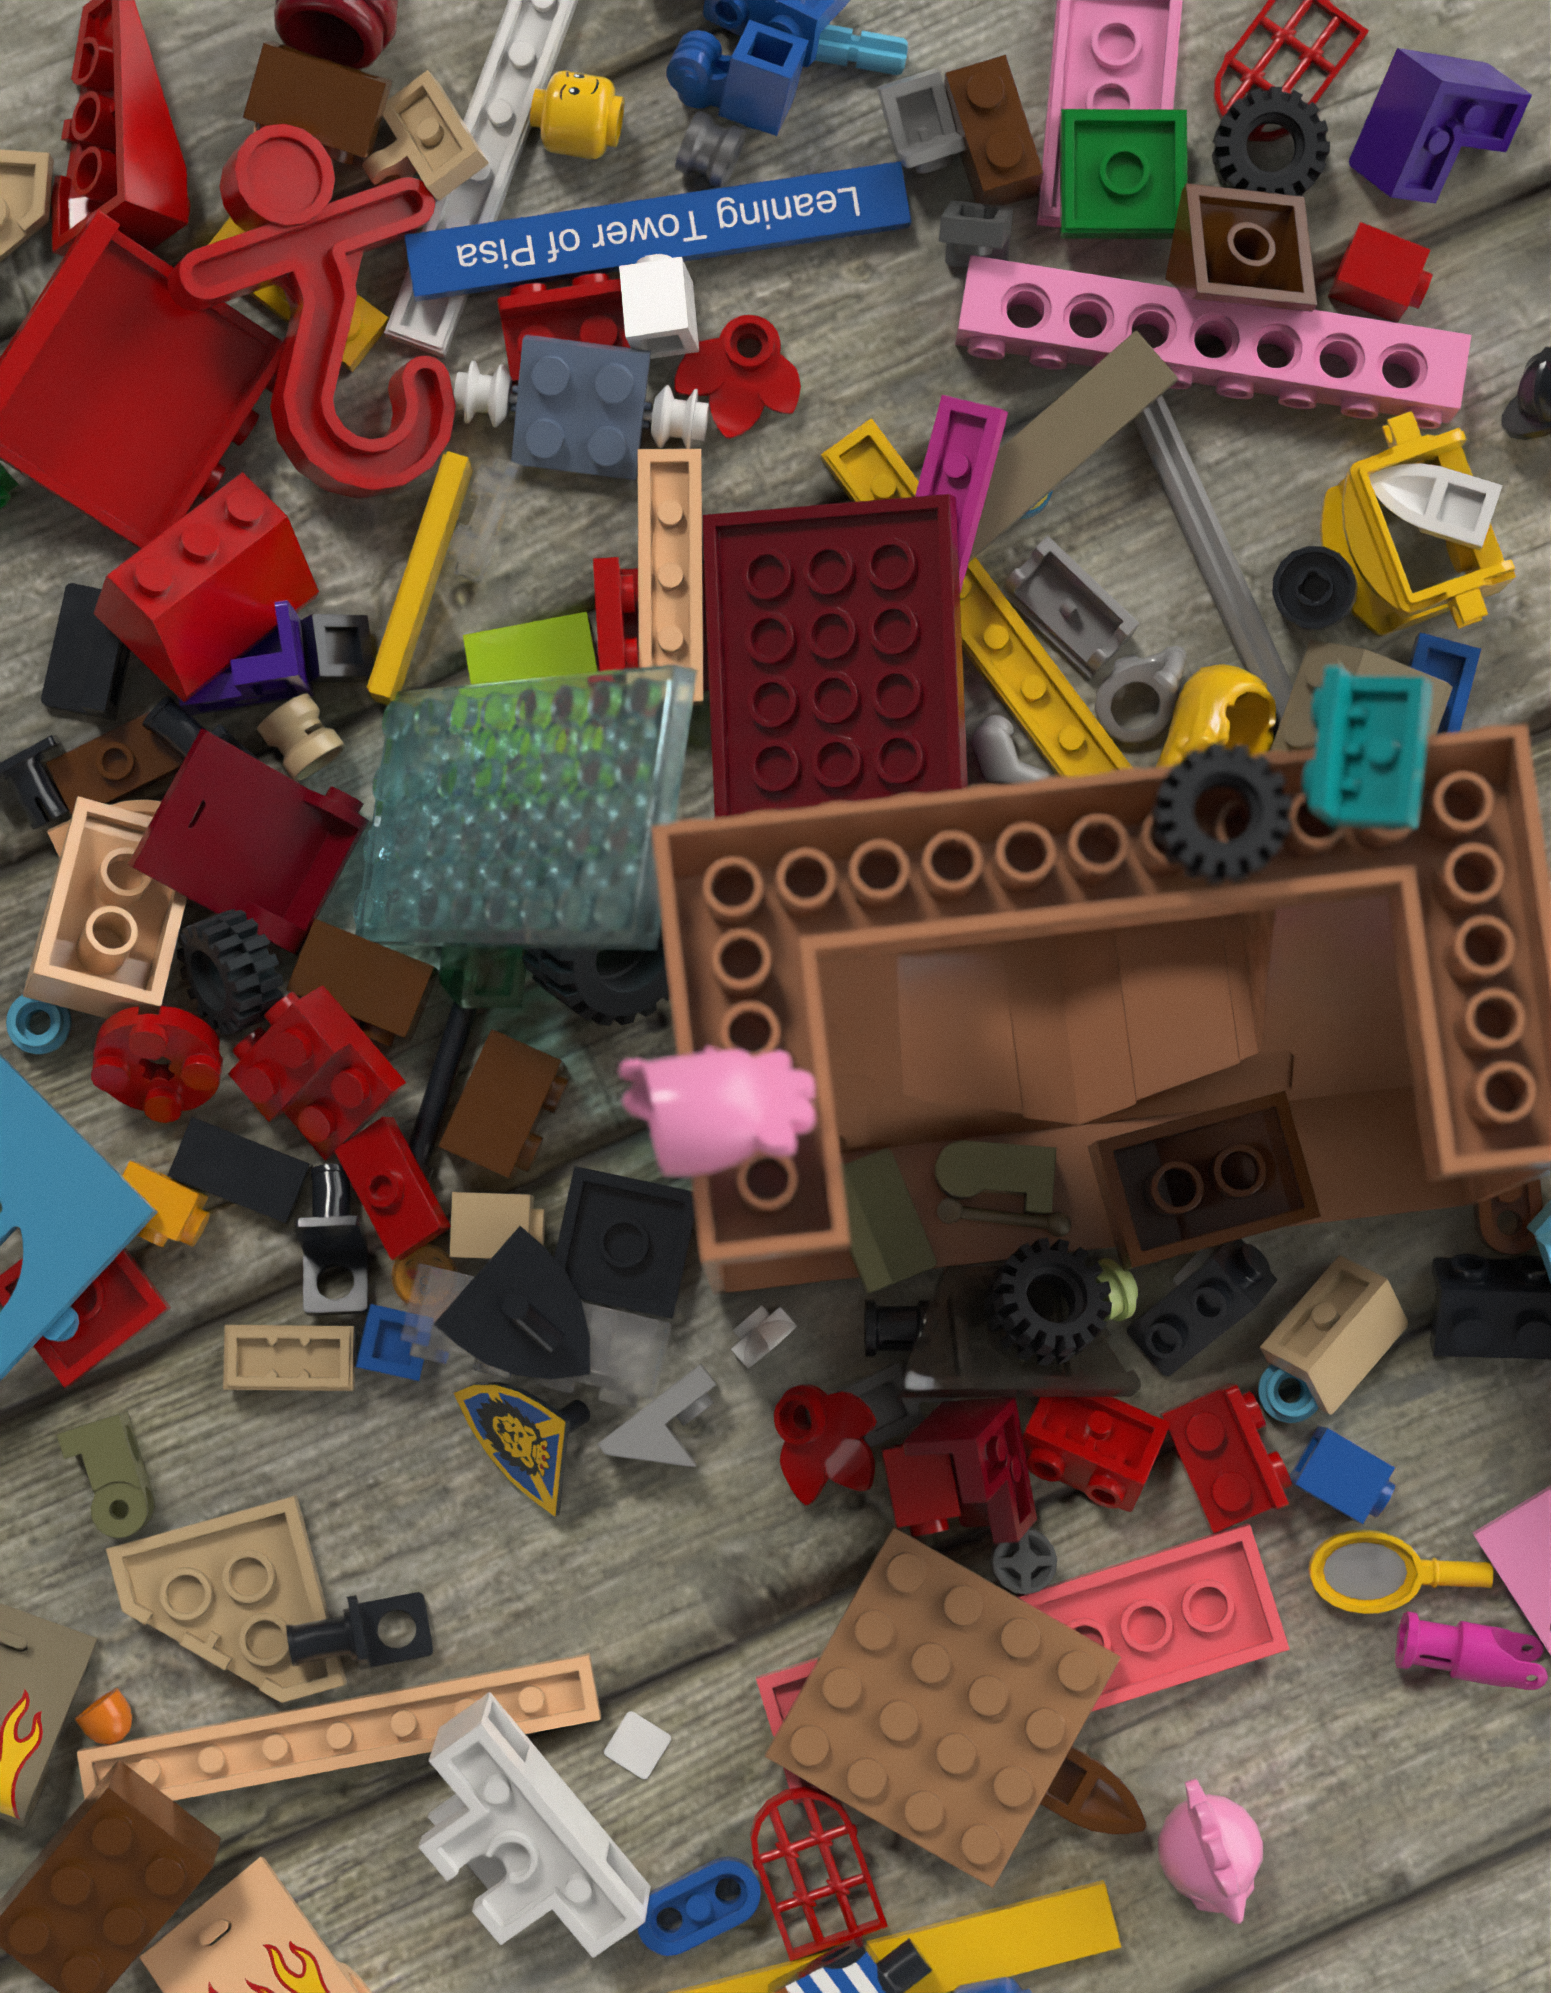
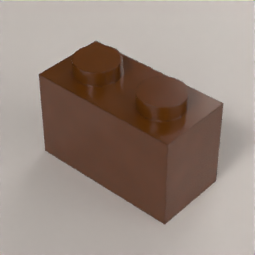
(318, 95)
(996, 134)
(367, 979)
(504, 1106)

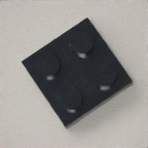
(625, 1240)

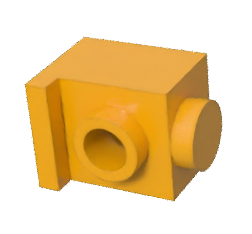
(178, 1206)

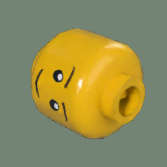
(578, 114)

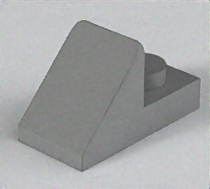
(647, 1432)

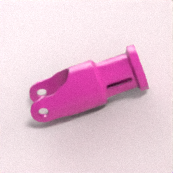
(1470, 1652)

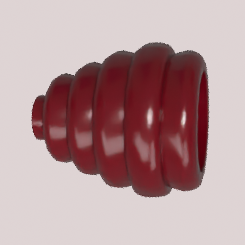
(338, 29)

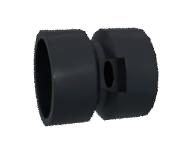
(1314, 588)

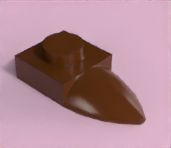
(1093, 1797)

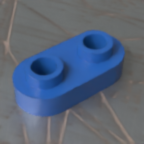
(701, 1908)

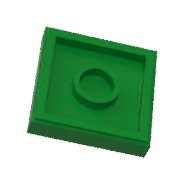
(1121, 172)

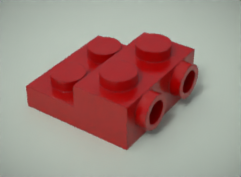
(315, 1070)

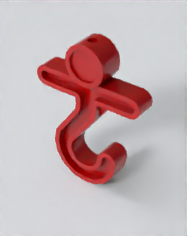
(313, 249)

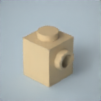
(487, 1220)

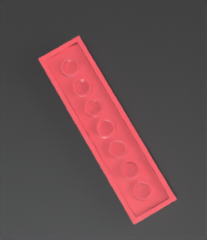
(1162, 1613)

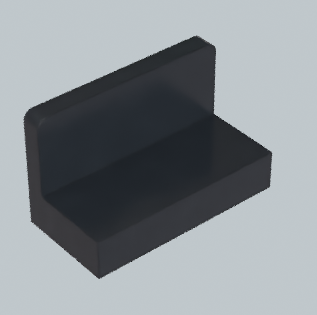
(85, 659)

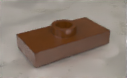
(113, 765)

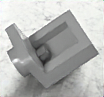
(920, 121)

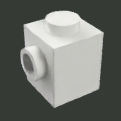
(659, 306)

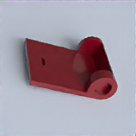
(253, 841)

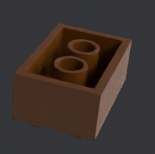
(105, 1884)

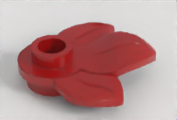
(740, 385)
(829, 1445)

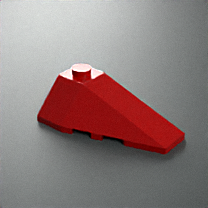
(119, 136)

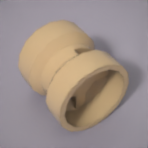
(301, 737)

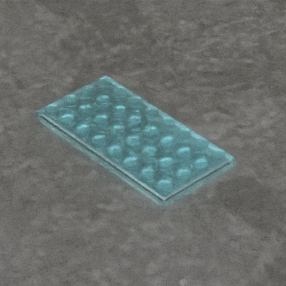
(525, 811)

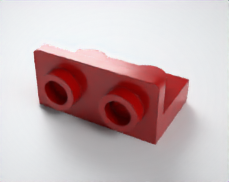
(581, 312)
(1094, 1446)
(1226, 1456)

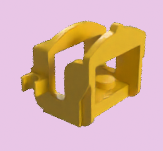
(1357, 530)

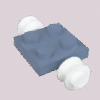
(580, 406)

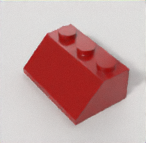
(207, 587)

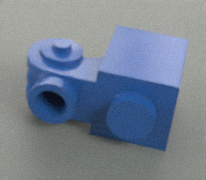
(750, 85)

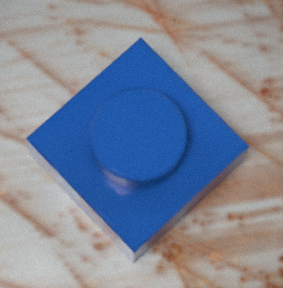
(381, 1348)

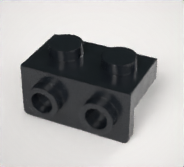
(1491, 1307)

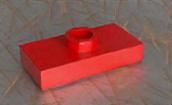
(392, 1188)

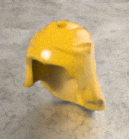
(1220, 707)

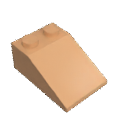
(105, 924)

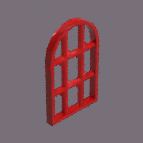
(1307, 56)
(835, 1884)

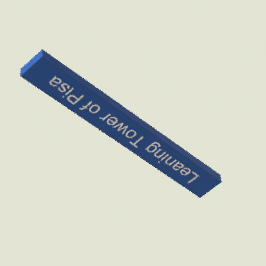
(676, 225)

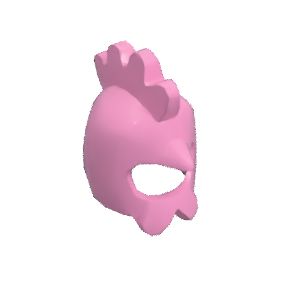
(719, 1107)
(1211, 1852)

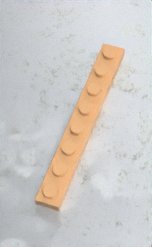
(344, 1730)

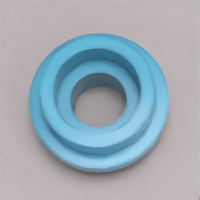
(19, 1026)
(1272, 1403)

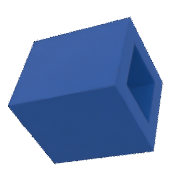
(1343, 1475)

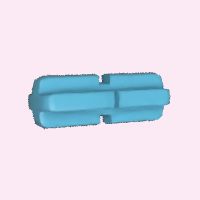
(869, 51)

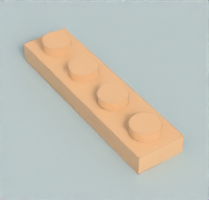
(670, 560)

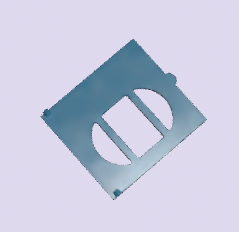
(69, 1211)

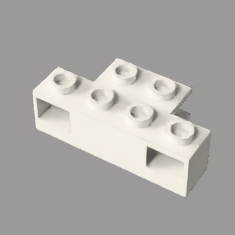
(526, 1836)

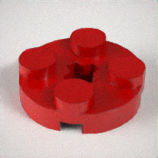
(157, 1089)

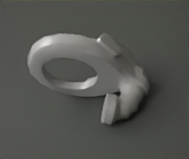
(1159, 671)

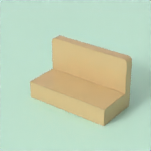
(1337, 1332)

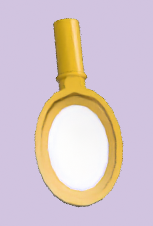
(1381, 1572)

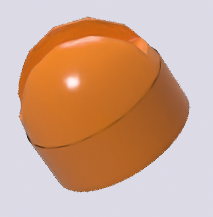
(107, 1718)

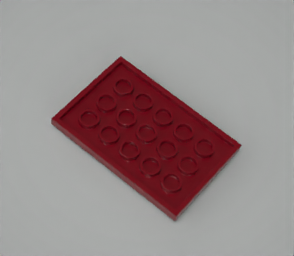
(834, 653)

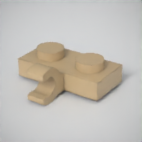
(428, 140)

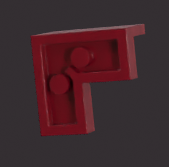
(985, 1462)

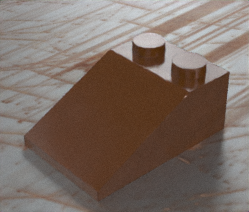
(1203, 1180)

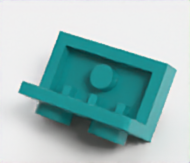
(1368, 749)

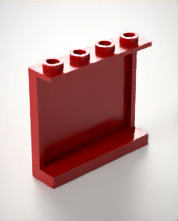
(124, 391)

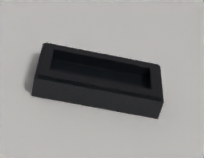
(239, 1170)

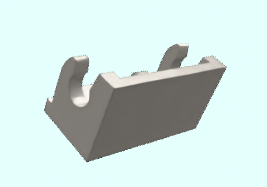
(1069, 608)

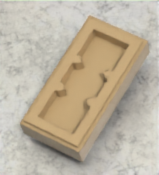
(289, 1357)

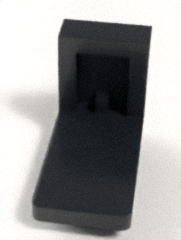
(1203, 1305)

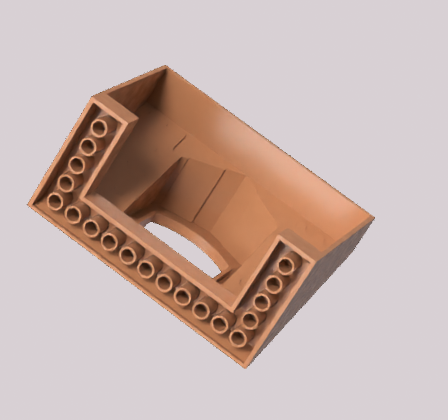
(1058, 983)

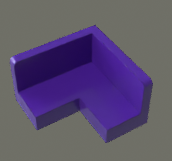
(1425, 116)
(264, 675)

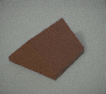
(1242, 248)

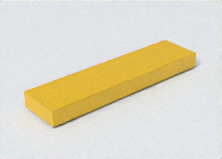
(420, 578)

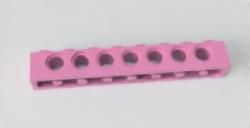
(1430, 355)

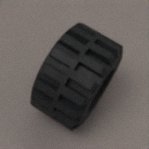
(604, 984)

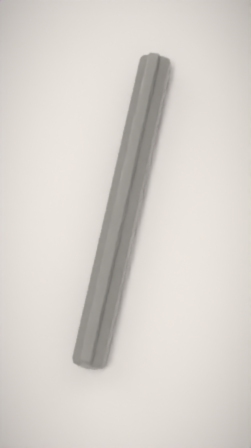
(1213, 551)

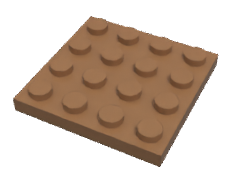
(942, 1706)

